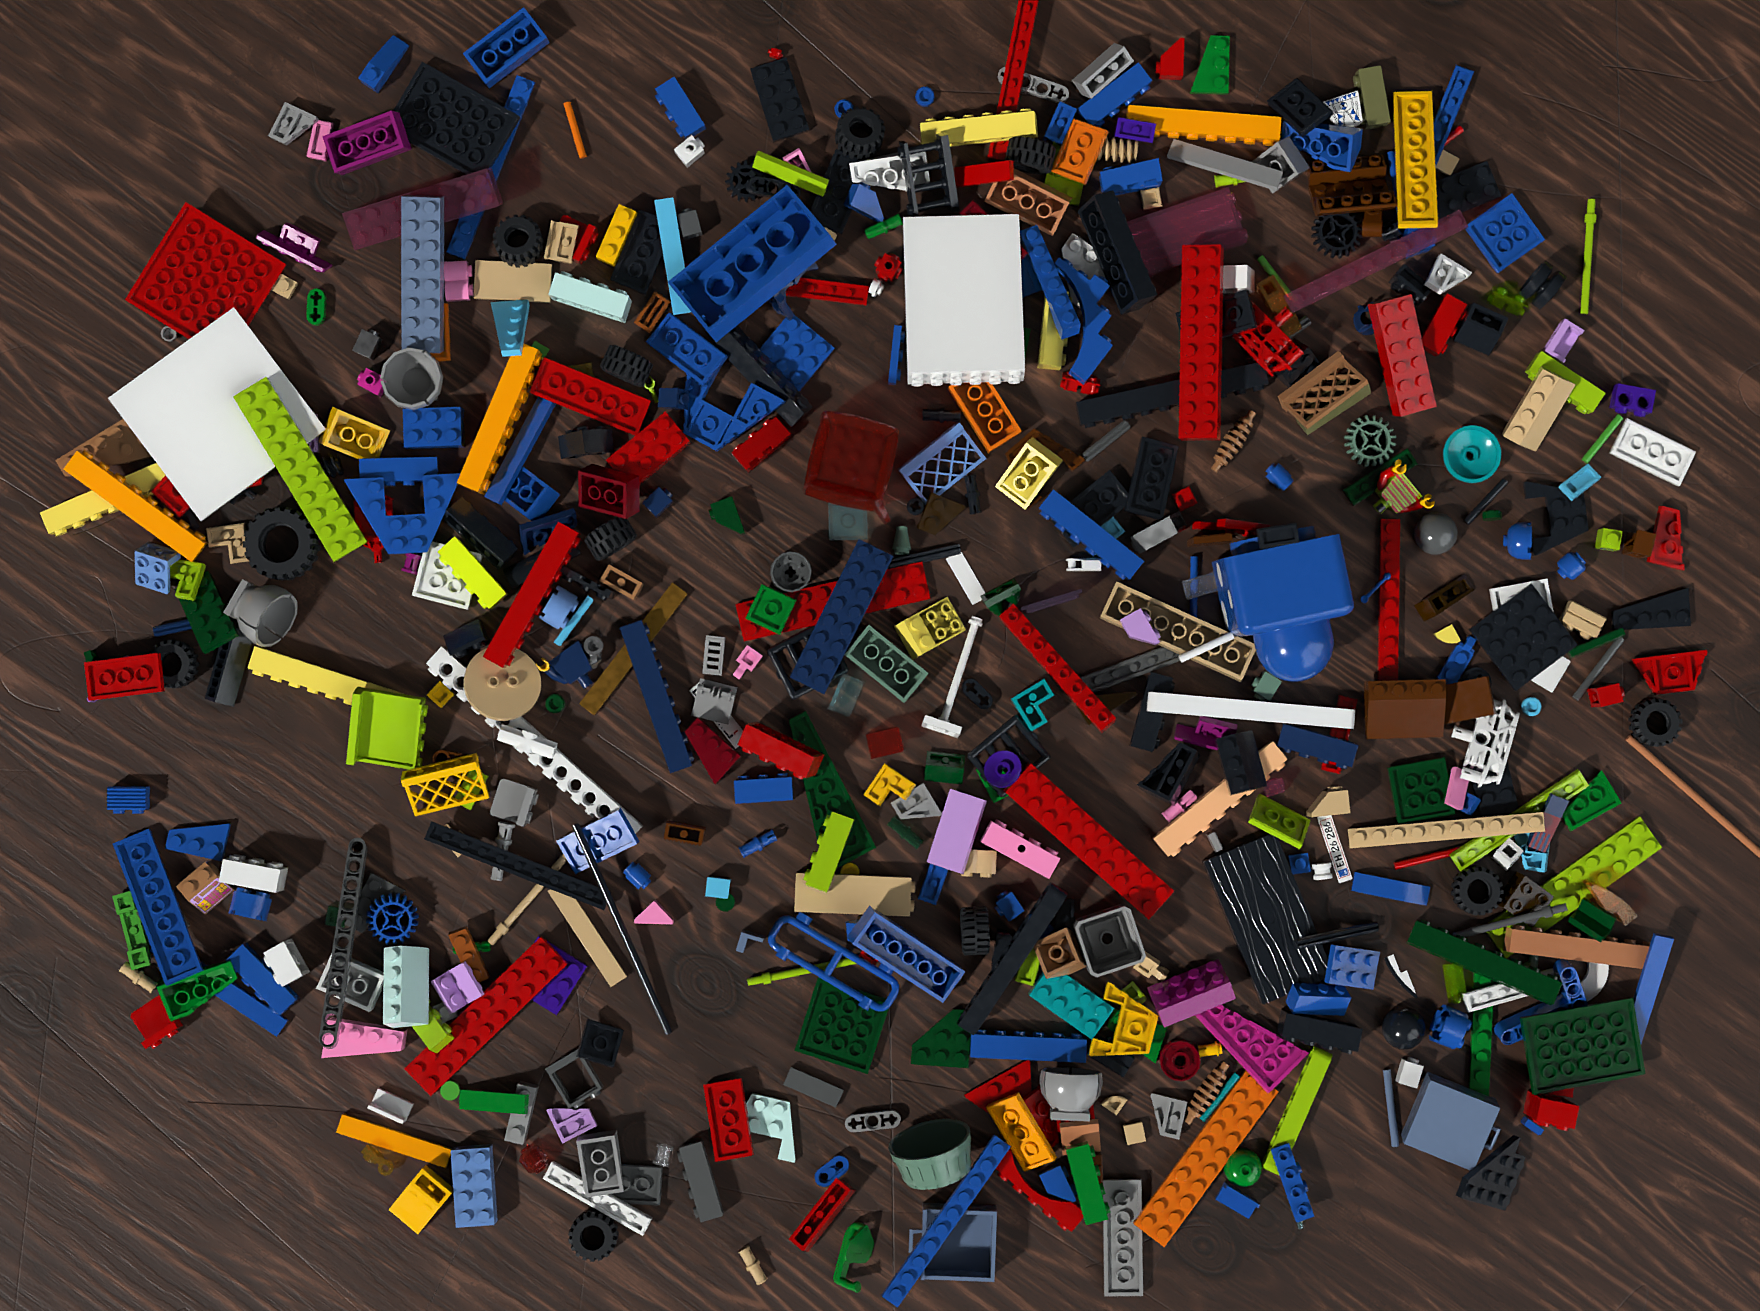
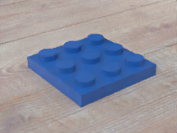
(1504, 233)
(796, 351)

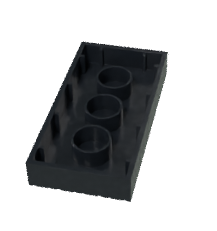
(1266, 916)

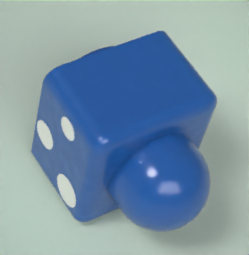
(1286, 600)

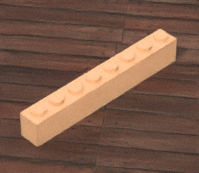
(1212, 806)

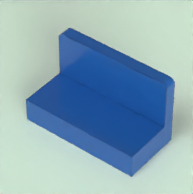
(1059, 123)
(1236, 1200)

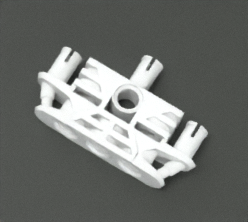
(1499, 749)

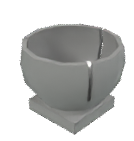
(412, 378)
(261, 608)
(1070, 1094)

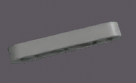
(1034, 82)

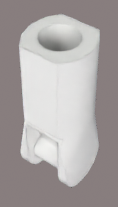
(1087, 564)

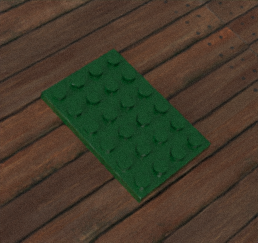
(1582, 1045)

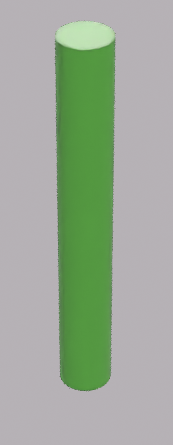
(1270, 271)
(1602, 438)

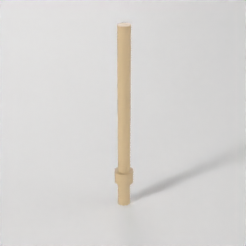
(504, 926)

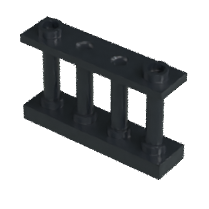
(944, 164)

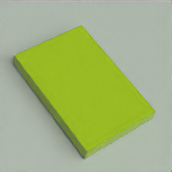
(1279, 821)

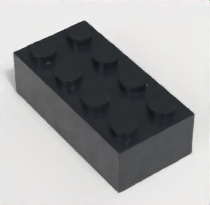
(1319, 1030)

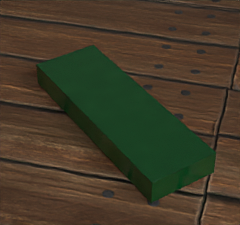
(1596, 643)

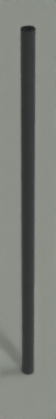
(622, 929)

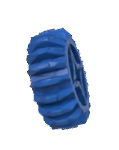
(383, 906)

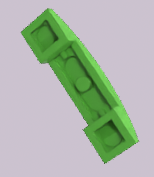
(133, 930)

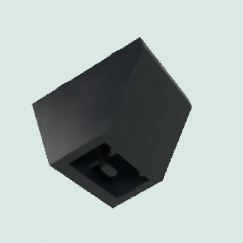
(1480, 329)
(1300, 367)
(466, 638)

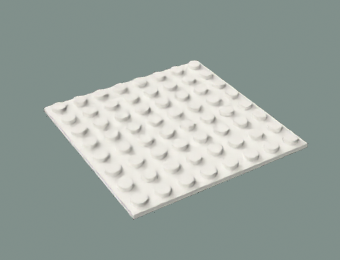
(192, 422)

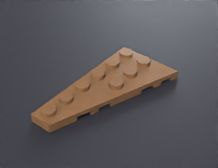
(112, 446)

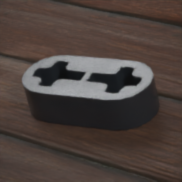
(980, 690)

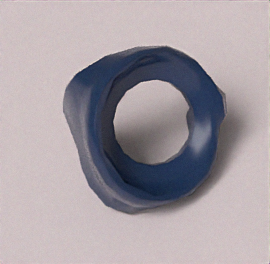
(1364, 329)

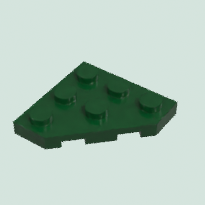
(943, 1044)

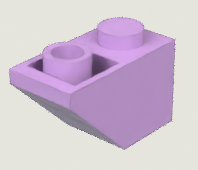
(1138, 627)

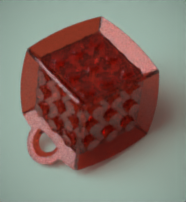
(851, 462)

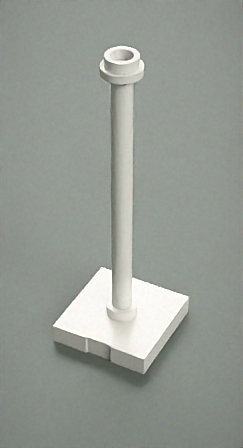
(942, 723)

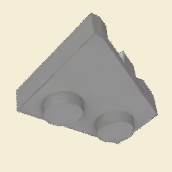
(1169, 1114)

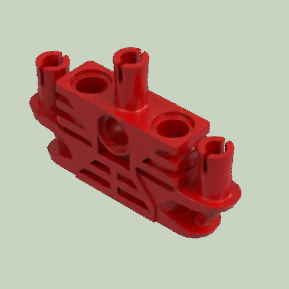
(1276, 338)

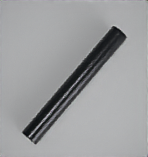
(1485, 501)

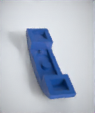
(1390, 888)

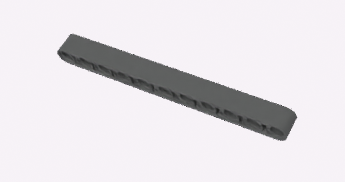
(345, 952)

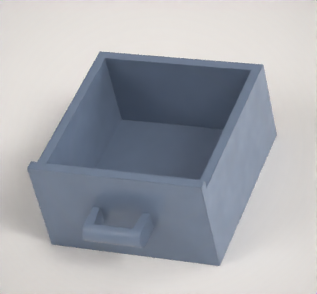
(1451, 1121)
(968, 1249)

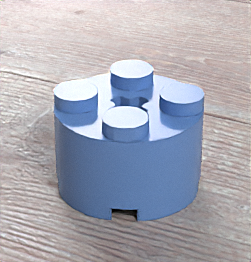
(559, 607)

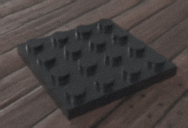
(1523, 637)

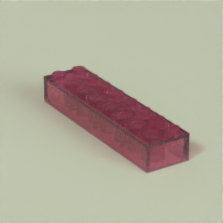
(461, 198)

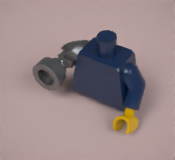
(574, 663)

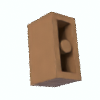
(621, 582)

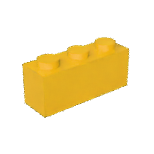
(616, 235)

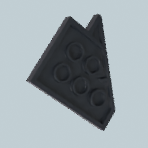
(1494, 1177)

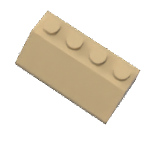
(1538, 409)

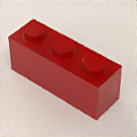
(1443, 324)

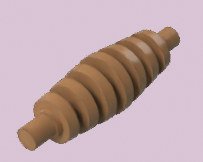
(1233, 441)
(1206, 1093)

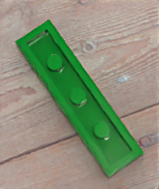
(493, 1101)

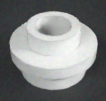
(876, 287)

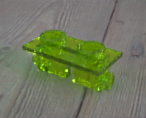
(1501, 296)
(1454, 982)

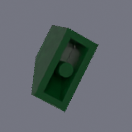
(727, 515)

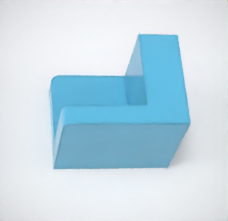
(717, 887)

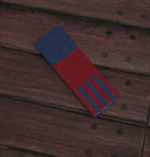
(1552, 812)

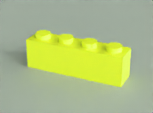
(473, 573)

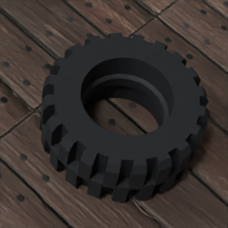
(256, 539)

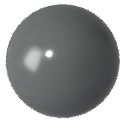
(1435, 533)

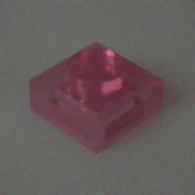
(1274, 787)

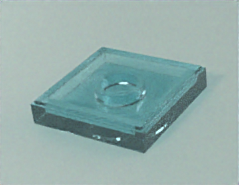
(847, 523)

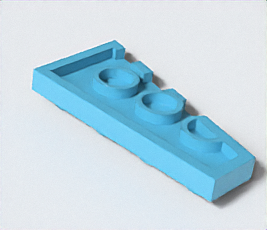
(511, 324)

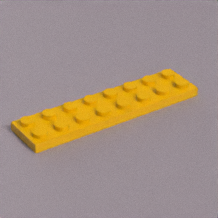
(1415, 159)

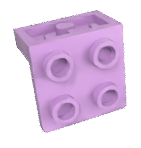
(457, 987)

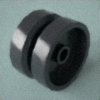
(1544, 286)

